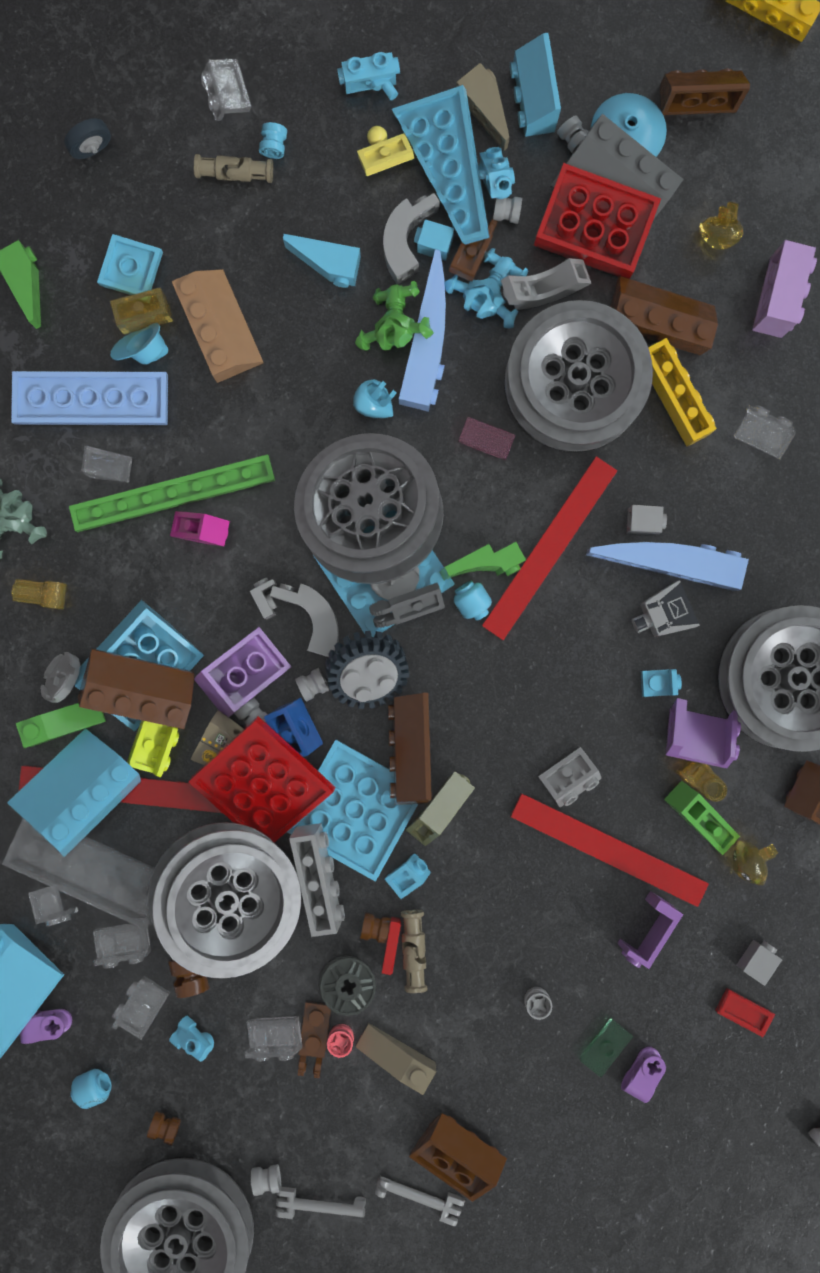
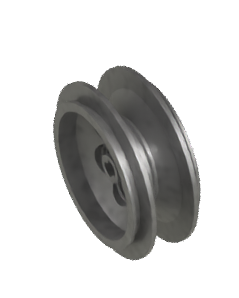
(593, 333)
(396, 542)
(751, 654)
(256, 930)
(187, 1186)

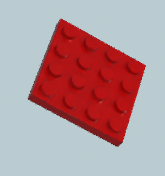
(262, 781)

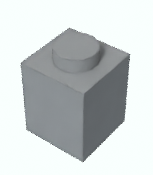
(646, 520)
(759, 961)

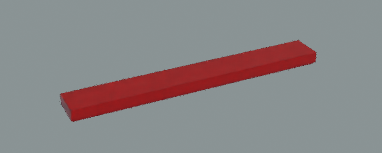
(549, 548)
(150, 792)
(609, 849)

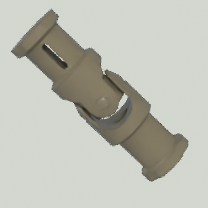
(238, 168)
(414, 954)

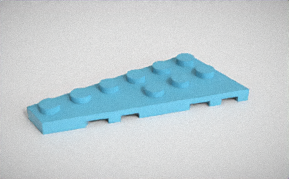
(445, 147)

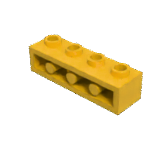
(788, 16)
(679, 395)

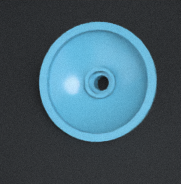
(648, 119)

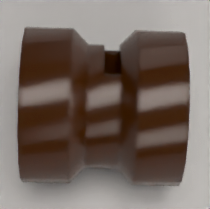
(375, 928)
(163, 1128)

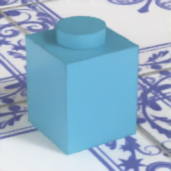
(434, 237)

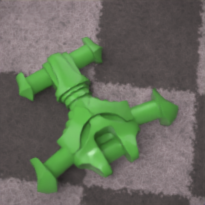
(394, 326)

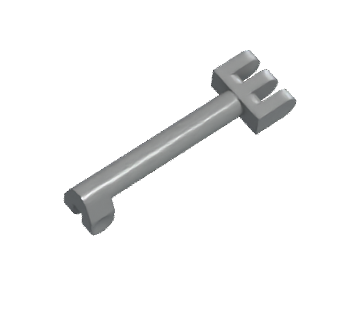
(292, 1203)
(445, 1206)

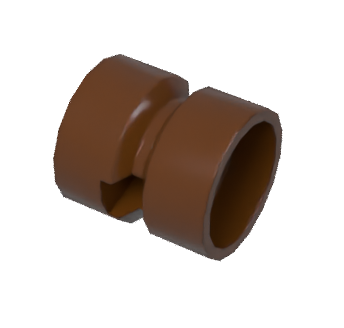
(187, 982)

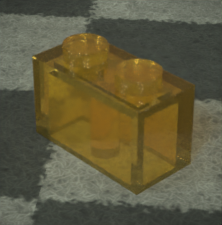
(141, 310)

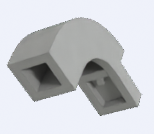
(402, 220)
(547, 286)
(324, 620)

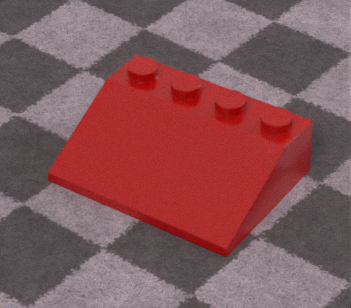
(597, 221)

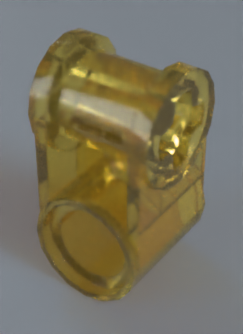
(699, 777)

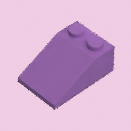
(242, 672)

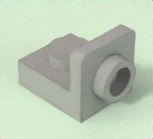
(265, 603)

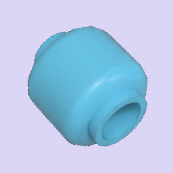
(472, 600)
(90, 1088)

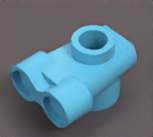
(191, 1039)

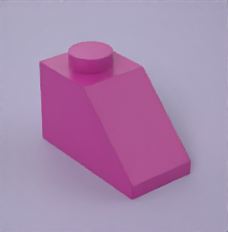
(200, 528)

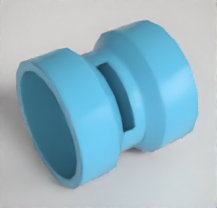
(273, 139)

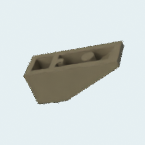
(486, 103)
(397, 1058)

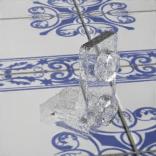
(48, 906)

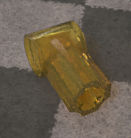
(45, 594)

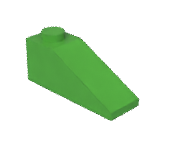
(23, 279)
(57, 724)
(702, 817)

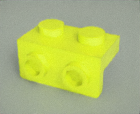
(152, 747)

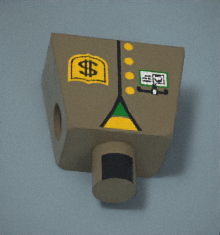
(216, 736)

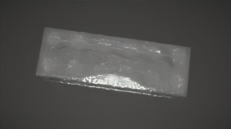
(86, 873)

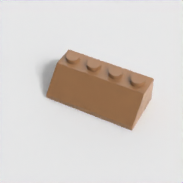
(217, 323)

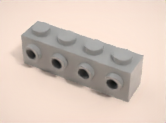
(316, 879)

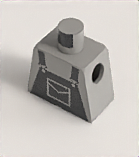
(666, 612)

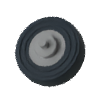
(87, 138)

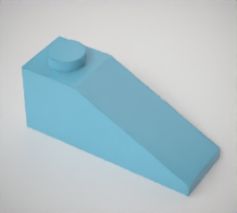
(331, 260)

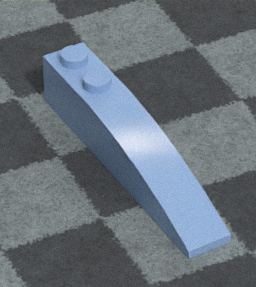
(425, 354)
(681, 561)

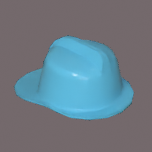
(142, 345)

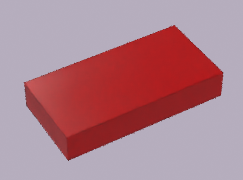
(391, 945)
(745, 1012)

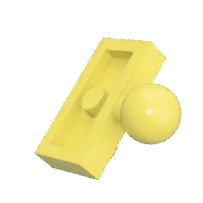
(384, 152)

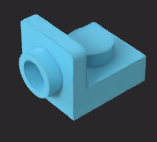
(660, 682)
(408, 876)

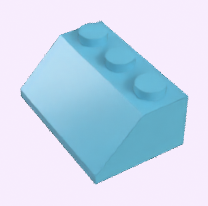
(536, 87)

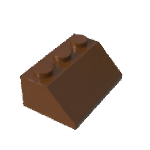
(702, 92)
(458, 1157)

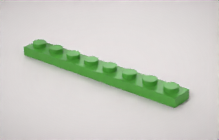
(172, 493)

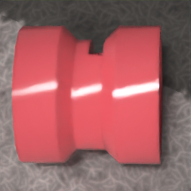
(337, 1044)

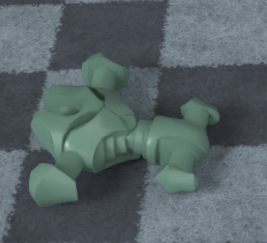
(17, 515)

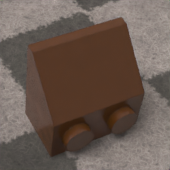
(805, 795)

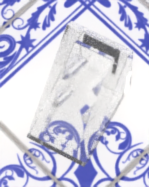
(106, 465)

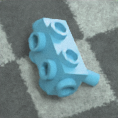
(370, 73)
(496, 173)

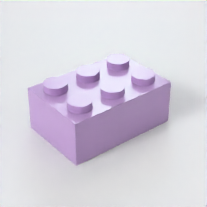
(784, 289)

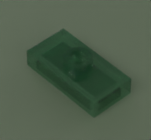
(606, 1047)

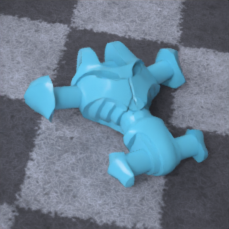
(485, 295)

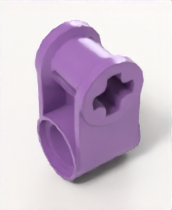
(42, 1026)
(642, 1078)

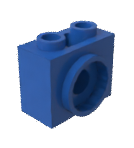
(295, 727)

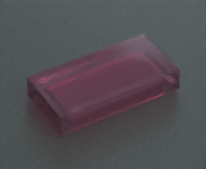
(486, 438)

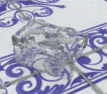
(141, 1008)

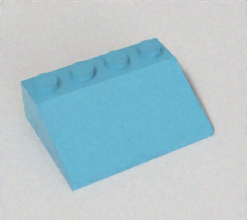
(148, 638)
(75, 791)
(24, 982)

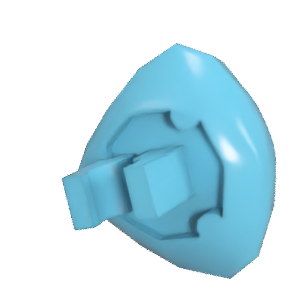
(373, 399)

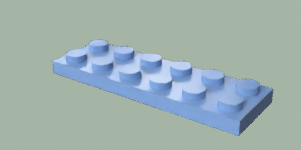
(89, 398)

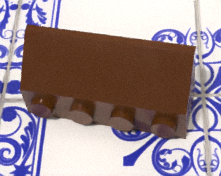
(664, 314)
(136, 689)
(410, 749)

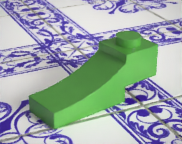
(484, 559)

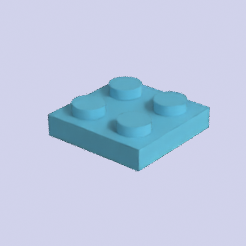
(129, 266)

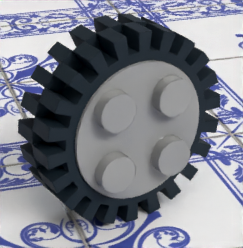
(366, 669)

